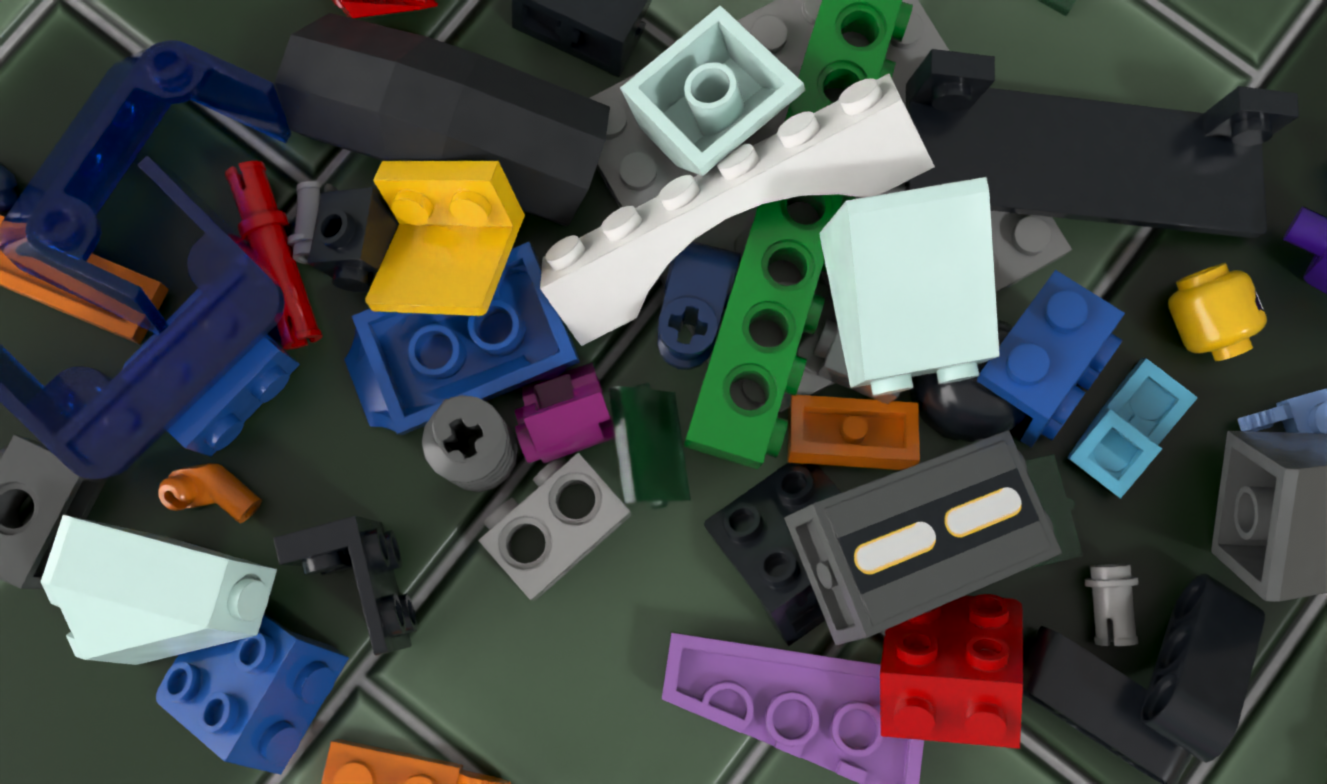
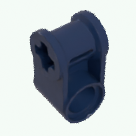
(695, 295)

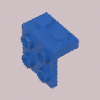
(1050, 350)
(223, 410)
(252, 694)

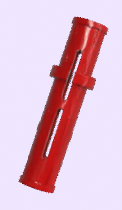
(266, 232)

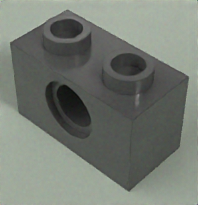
(34, 471)

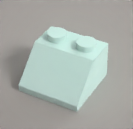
(709, 92)

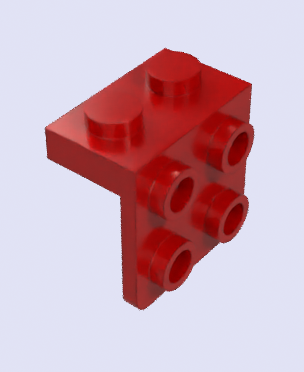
(955, 674)

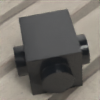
(352, 236)

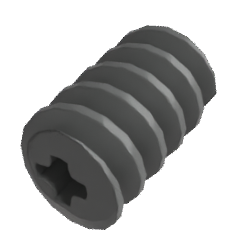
(447, 443)

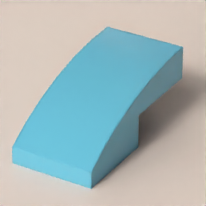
(1131, 426)

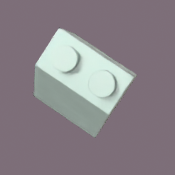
(914, 284)

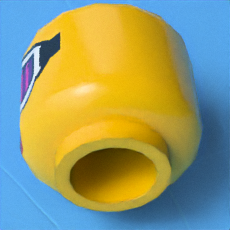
(1217, 312)

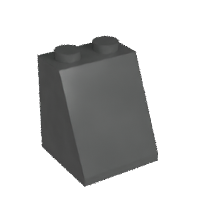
(1274, 513)

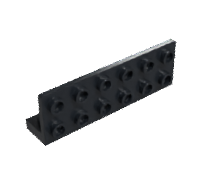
(1097, 155)

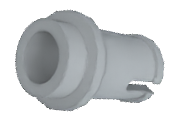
(306, 214)
(1113, 604)

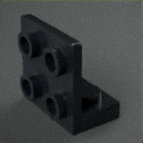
(762, 549)
(373, 556)

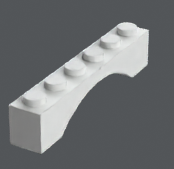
(847, 148)

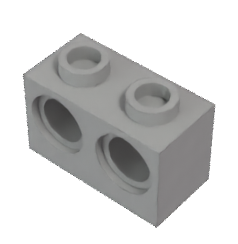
(565, 538)

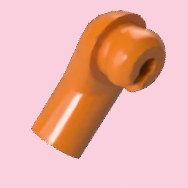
(205, 486)

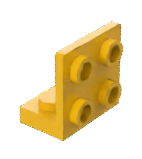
(449, 239)

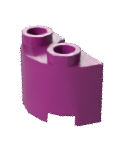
(563, 415)

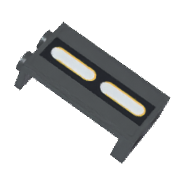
(922, 537)

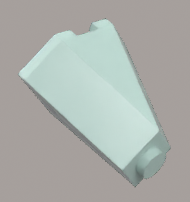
(149, 594)

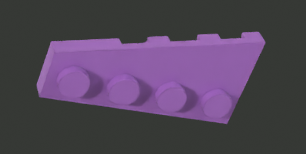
(795, 702)

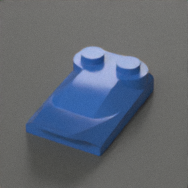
(417, 360)

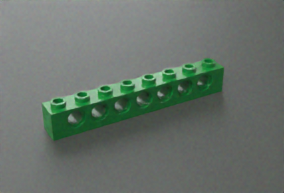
(717, 422)

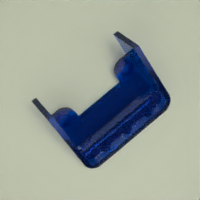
(55, 217)
(106, 423)

